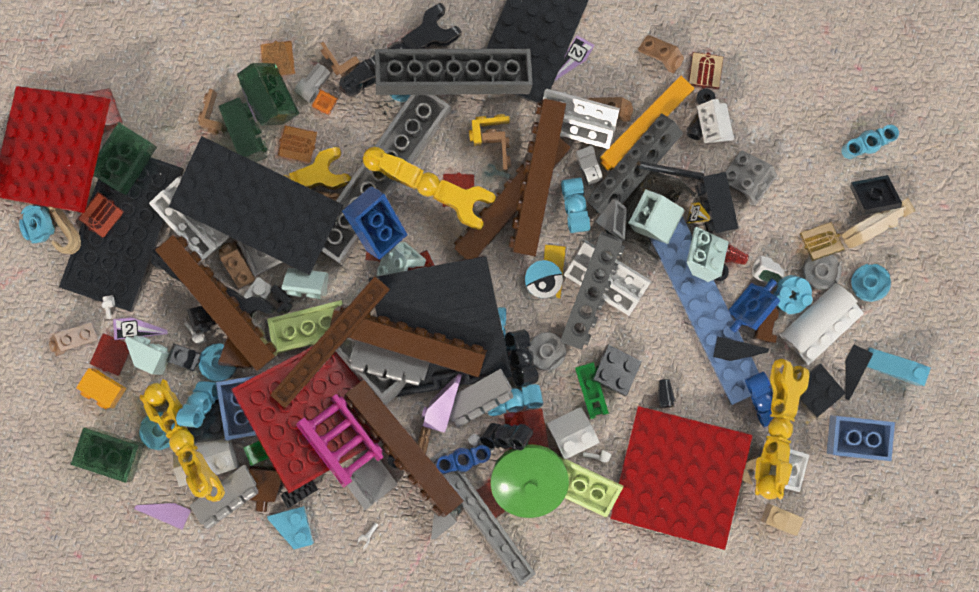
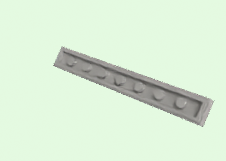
(487, 523)

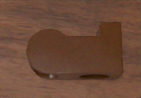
(765, 330)

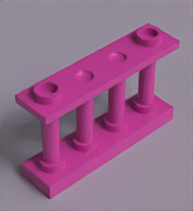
(320, 443)

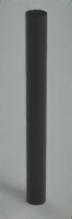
(669, 170)

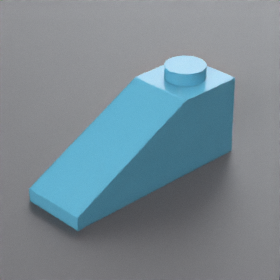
(899, 367)

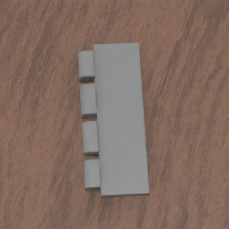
(384, 360)
(481, 398)
(238, 489)

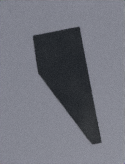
(734, 350)
(854, 368)

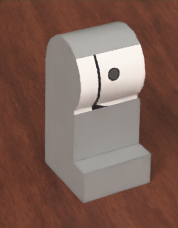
(589, 165)

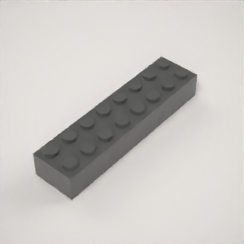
(452, 71)

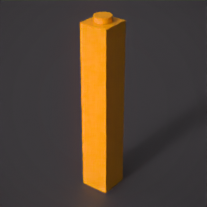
(664, 104)

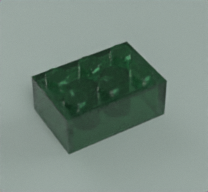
(267, 94)
(243, 129)
(123, 158)
(107, 454)

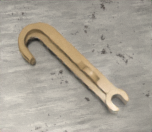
(876, 224)
(68, 229)

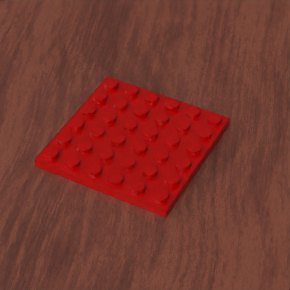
(51, 147)
(276, 426)
(681, 477)

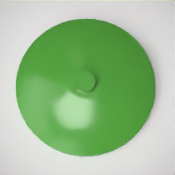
(529, 481)

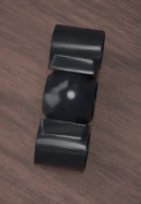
(521, 358)
(506, 436)

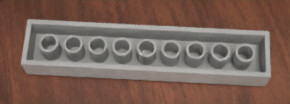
(404, 139)

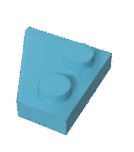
(293, 527)

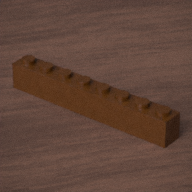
(538, 177)
(498, 213)
(217, 302)
(417, 343)
(403, 448)

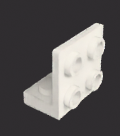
(715, 122)

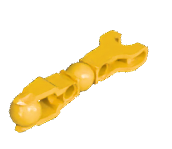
(319, 174)
(429, 185)
(181, 441)
(776, 449)

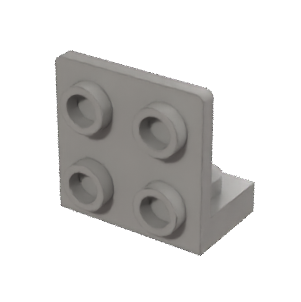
(750, 176)
(371, 482)

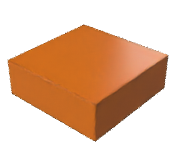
(324, 102)

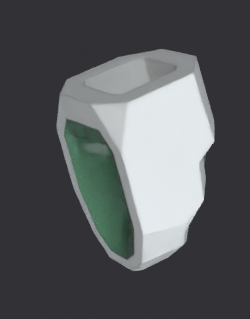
(765, 269)

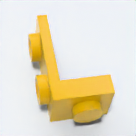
(481, 121)

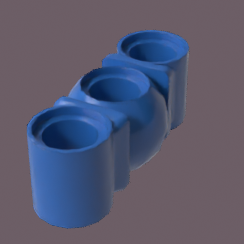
(761, 396)
(471, 459)

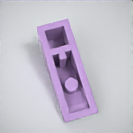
(439, 410)

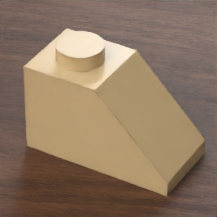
(782, 519)

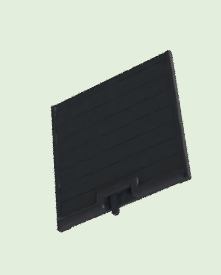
(450, 301)

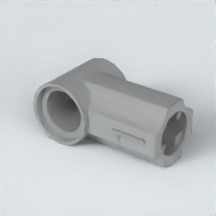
(310, 86)

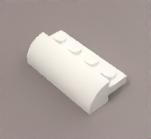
(586, 119)
(200, 236)
(626, 284)
(822, 323)

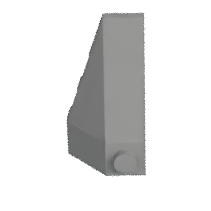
(384, 387)

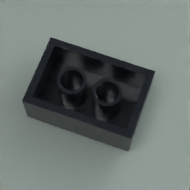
(718, 203)

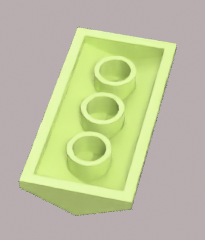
(301, 327)
(591, 489)

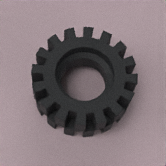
(299, 494)

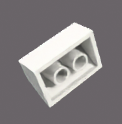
(217, 453)

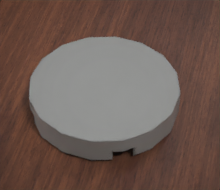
(822, 272)
(547, 351)

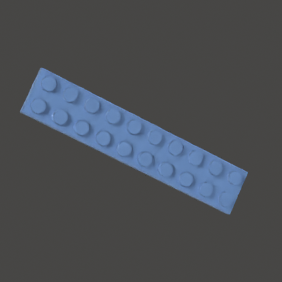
(706, 312)

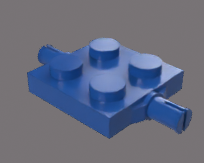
(753, 306)

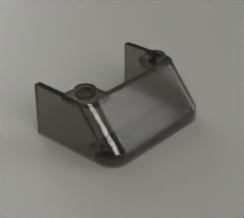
(658, 183)

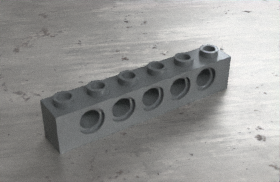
(625, 175)
(571, 335)

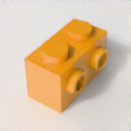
(100, 388)

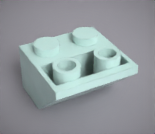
(656, 217)
(706, 255)
(300, 283)
(147, 356)

